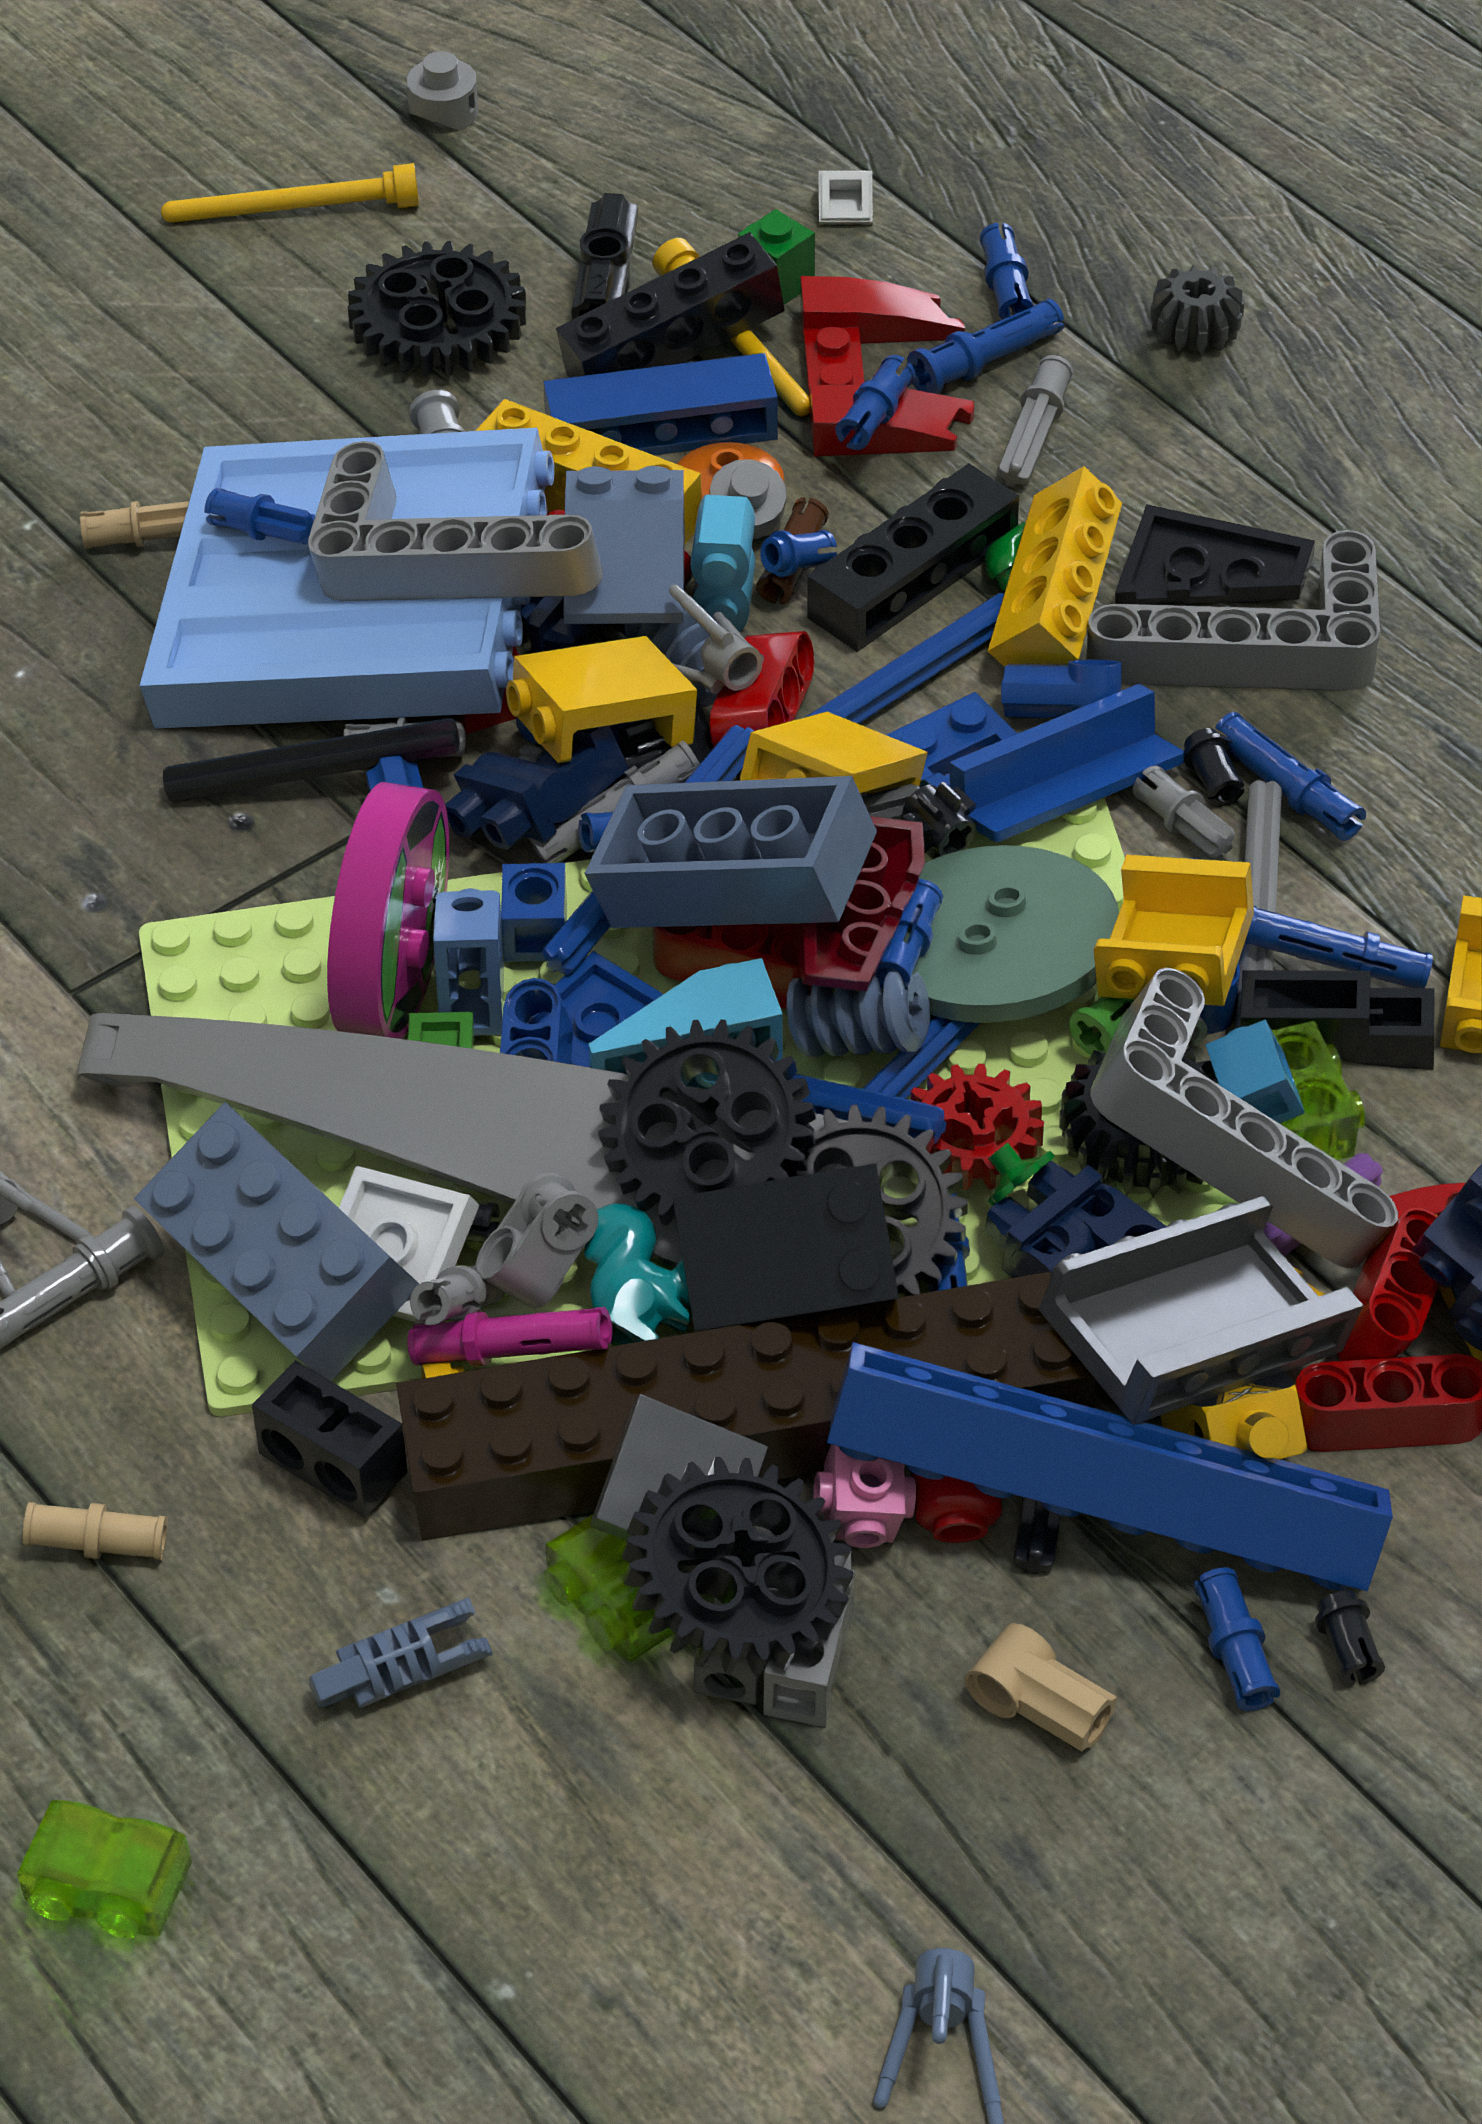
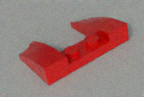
(850, 312)

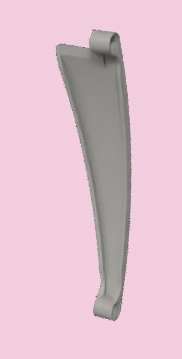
(423, 1104)

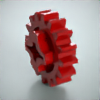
(981, 1119)

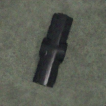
(605, 253)

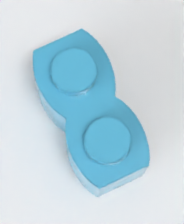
(724, 557)

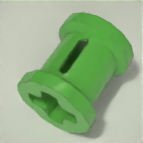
(1097, 1015)

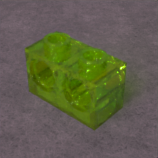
(1330, 1108)

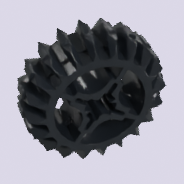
(1110, 1148)

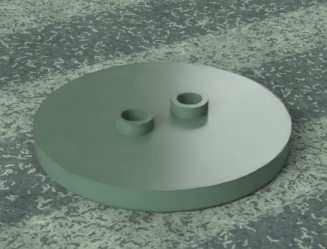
(1012, 932)

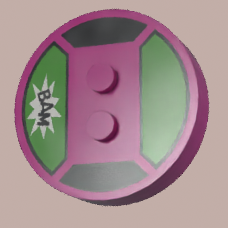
(387, 910)

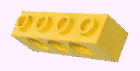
(579, 448)
(1056, 572)

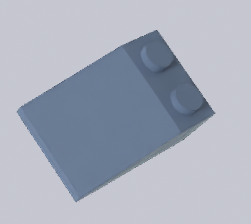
(638, 540)

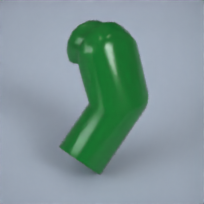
(1001, 555)

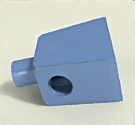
(466, 940)

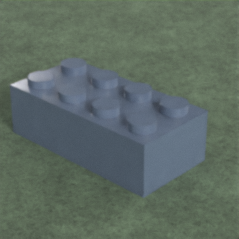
(732, 852)
(276, 1242)

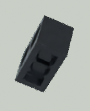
(330, 1438)

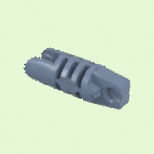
(397, 1659)

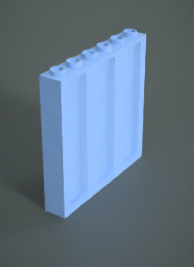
(261, 643)

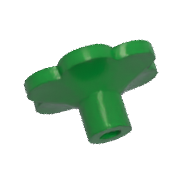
(1013, 1170)

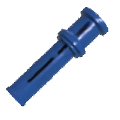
(966, 353)

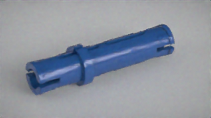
(1306, 789)
(1339, 948)

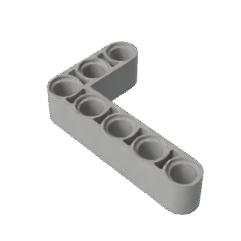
(375, 557)
(1255, 645)
(1225, 1138)

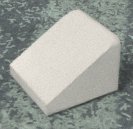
(845, 198)

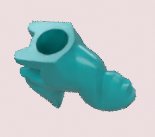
(628, 1283)

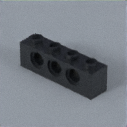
(676, 313)
(910, 557)

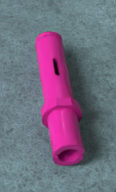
(485, 1338)

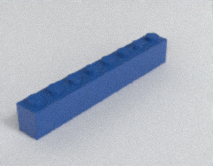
(1109, 1468)

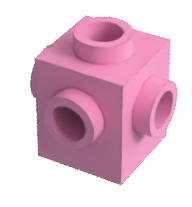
(865, 1497)

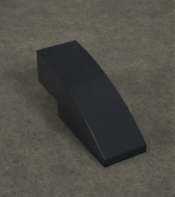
(1362, 1022)

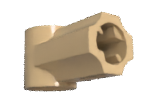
(1025, 1678)

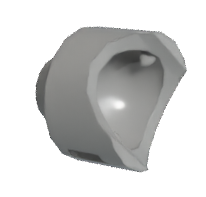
(443, 90)
(762, 488)

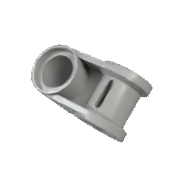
(534, 1244)

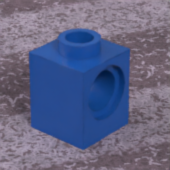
(531, 908)

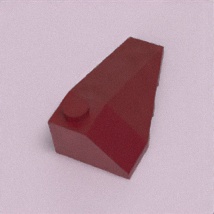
(850, 950)

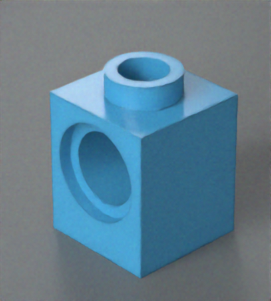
(1256, 1071)

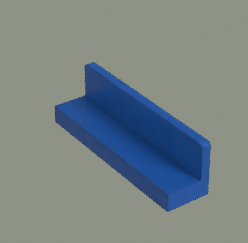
(1063, 763)

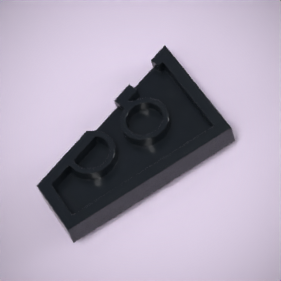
(1210, 561)

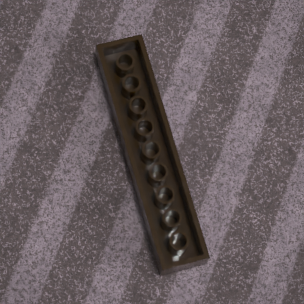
(545, 1430)

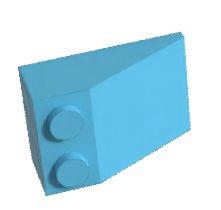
(730, 992)

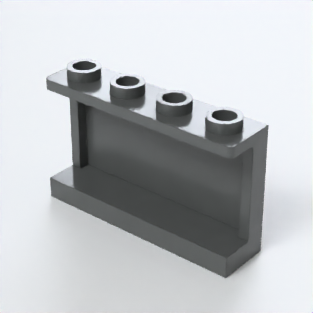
(1192, 1311)

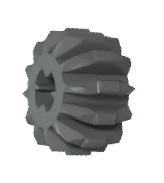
(1197, 309)

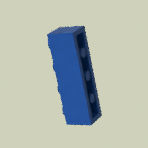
(672, 404)

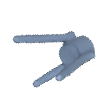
(943, 1998)

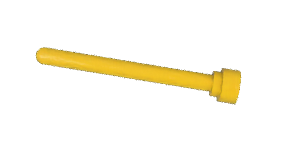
(395, 186)
(679, 252)

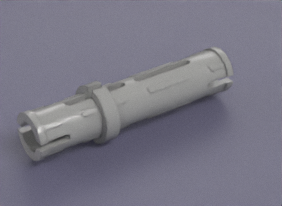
(670, 767)

